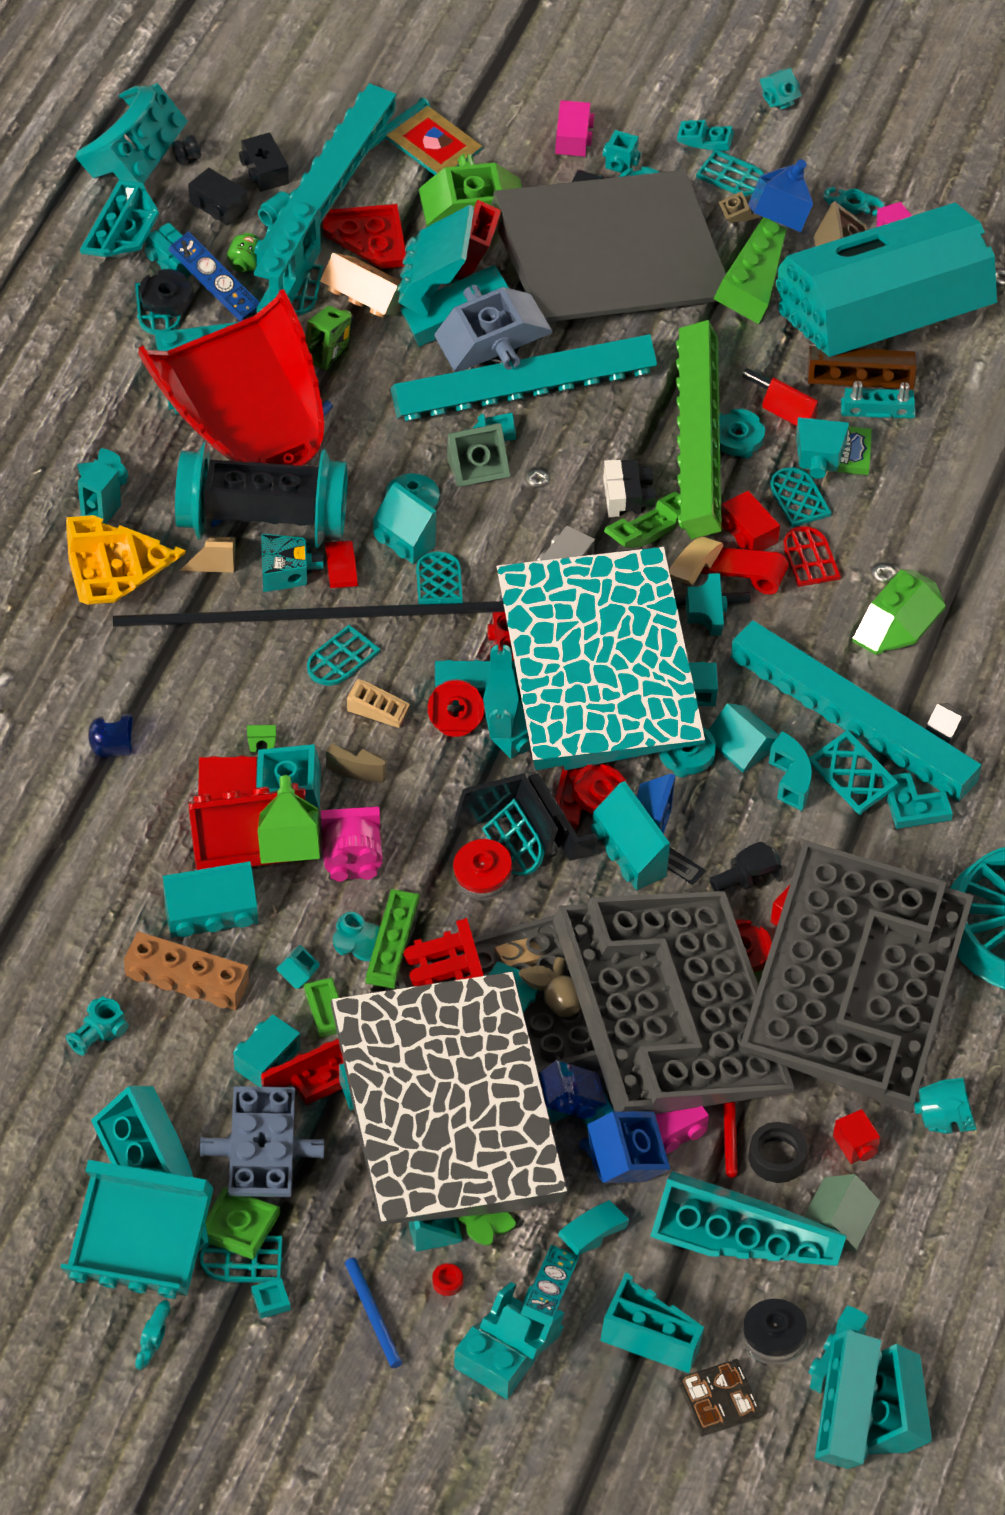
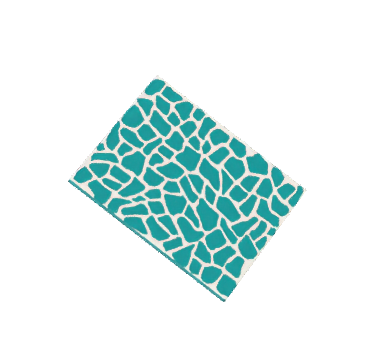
(599, 658)

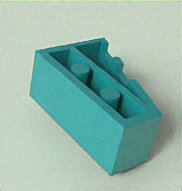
(650, 1327)

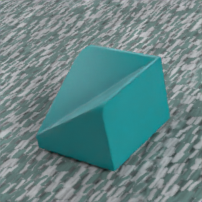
(298, 966)

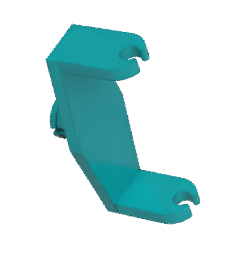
(501, 694)

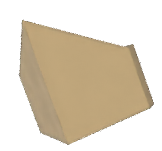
(215, 556)

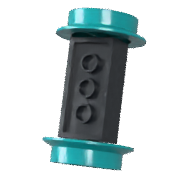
(261, 493)

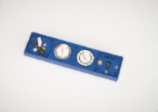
(214, 276)

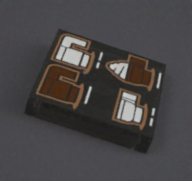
(719, 1397)

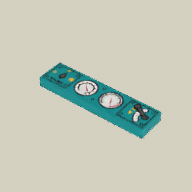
(550, 1285)

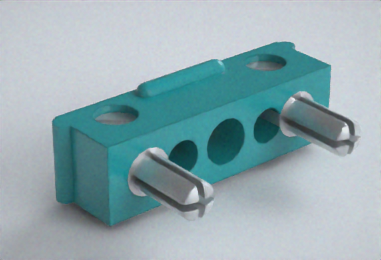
(878, 402)

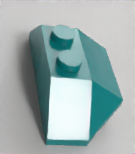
(122, 222)

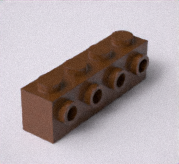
(869, 366)

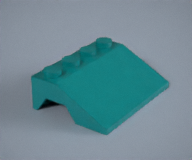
(434, 259)

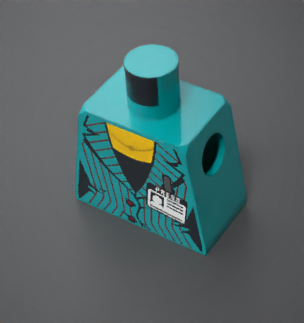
(286, 562)

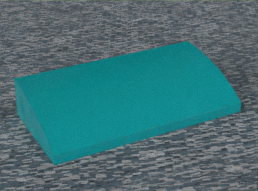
(446, 299)

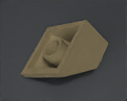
(837, 225)

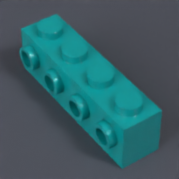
(848, 1399)

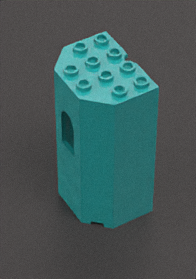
(888, 280)

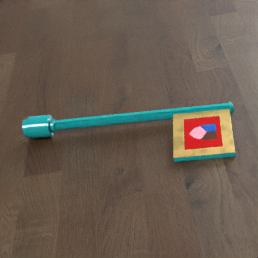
(419, 134)

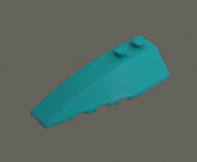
(141, 1135)
(740, 1226)

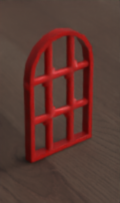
(805, 565)

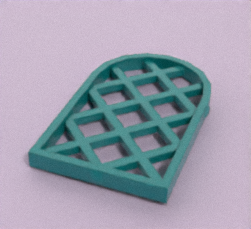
(785, 509)
(436, 599)

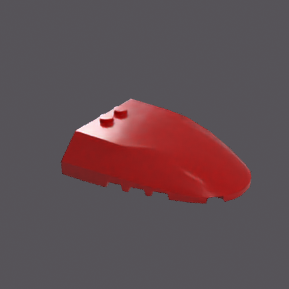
(247, 387)

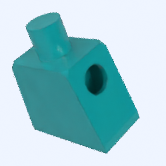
(820, 445)

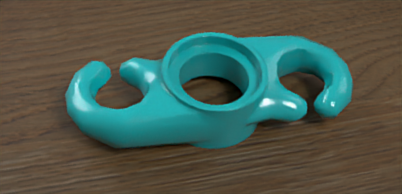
(865, 200)
(152, 1334)

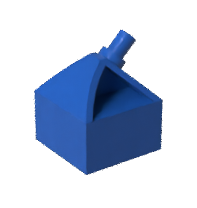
(783, 196)
(626, 1147)

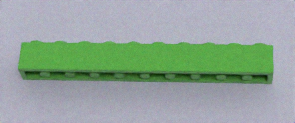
(699, 430)

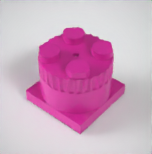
(351, 842)

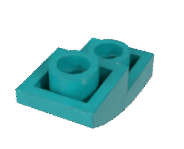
(698, 135)
(592, 1226)

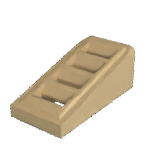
(371, 692)

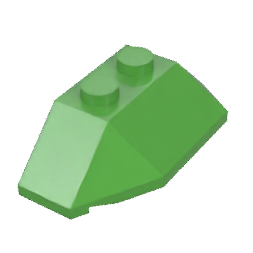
(900, 613)

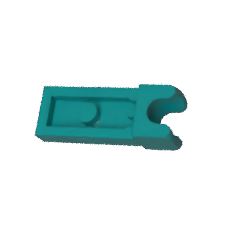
(850, 1319)

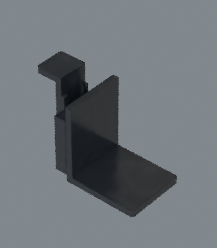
(485, 801)

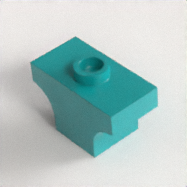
(707, 605)

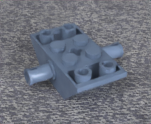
(490, 327)
(262, 1142)

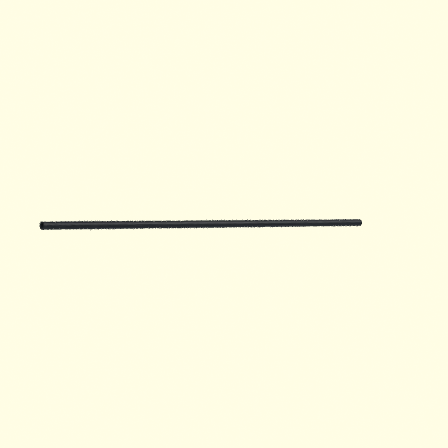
(342, 612)

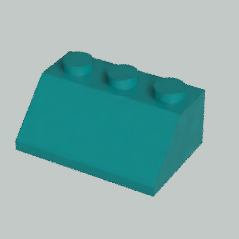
(631, 837)
(210, 899)
(899, 1404)

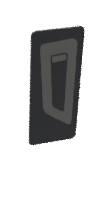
(684, 867)

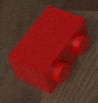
(749, 522)

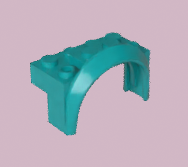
(149, 123)

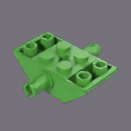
(463, 186)

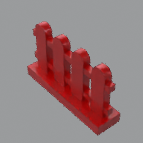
(449, 945)

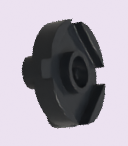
(165, 304)

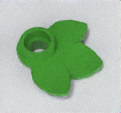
(482, 1227)

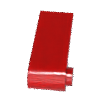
(763, 567)

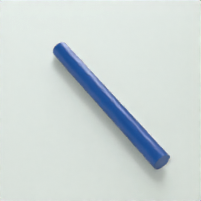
(373, 1313)

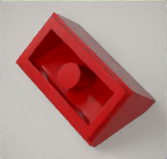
(789, 402)

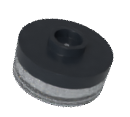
(775, 1331)

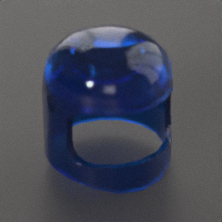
(111, 738)

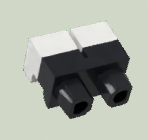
(623, 486)

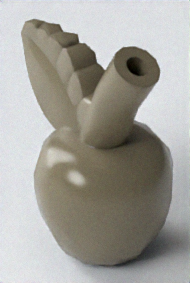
(557, 988)

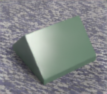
(477, 455)
(844, 1206)

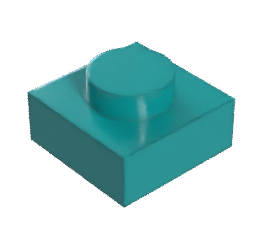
(270, 1298)

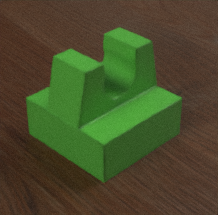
(260, 733)

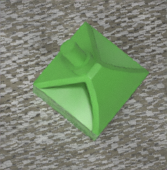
(288, 827)

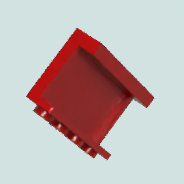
(227, 827)

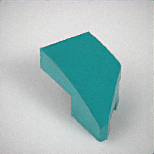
(507, 423)

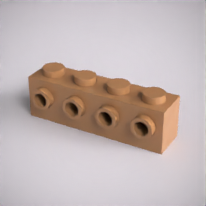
(186, 970)

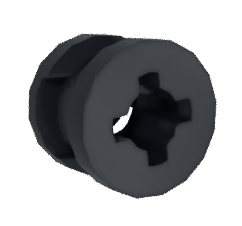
(186, 150)

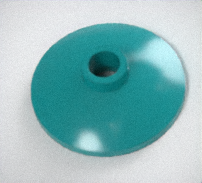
(420, 486)

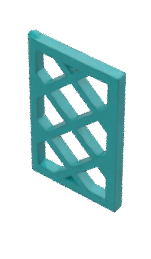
(860, 751)

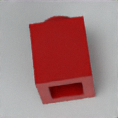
(856, 1136)

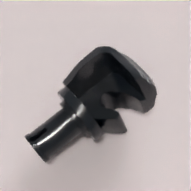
(748, 863)

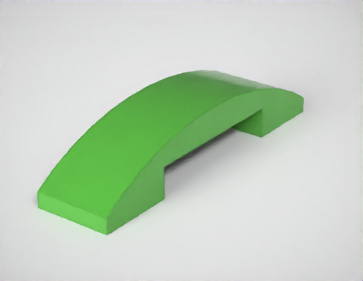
(648, 526)

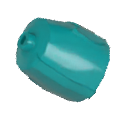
(944, 1104)

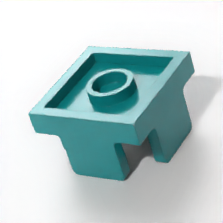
(517, 1330)

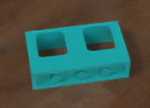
(288, 251)

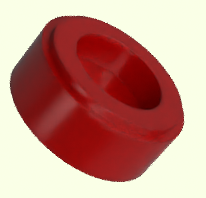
(447, 1279)

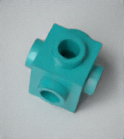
(780, 88)
(621, 152)

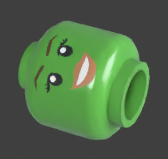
(242, 253)

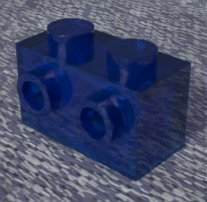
(572, 1090)

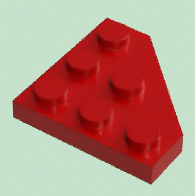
(368, 232)

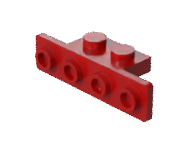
(310, 1073)

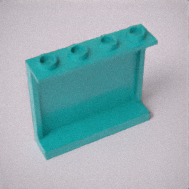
(139, 1229)

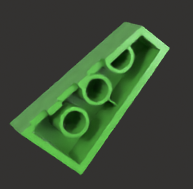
(751, 277)

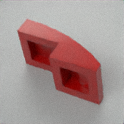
(341, 564)

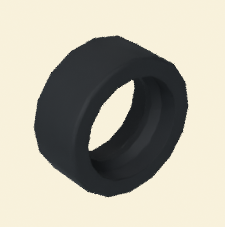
(778, 1172)

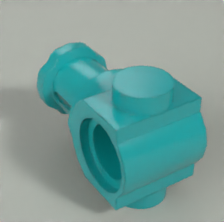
(97, 1027)

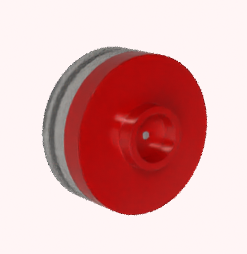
(483, 869)

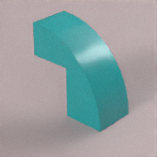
(791, 758)

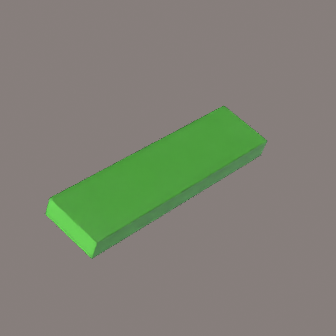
(392, 938)

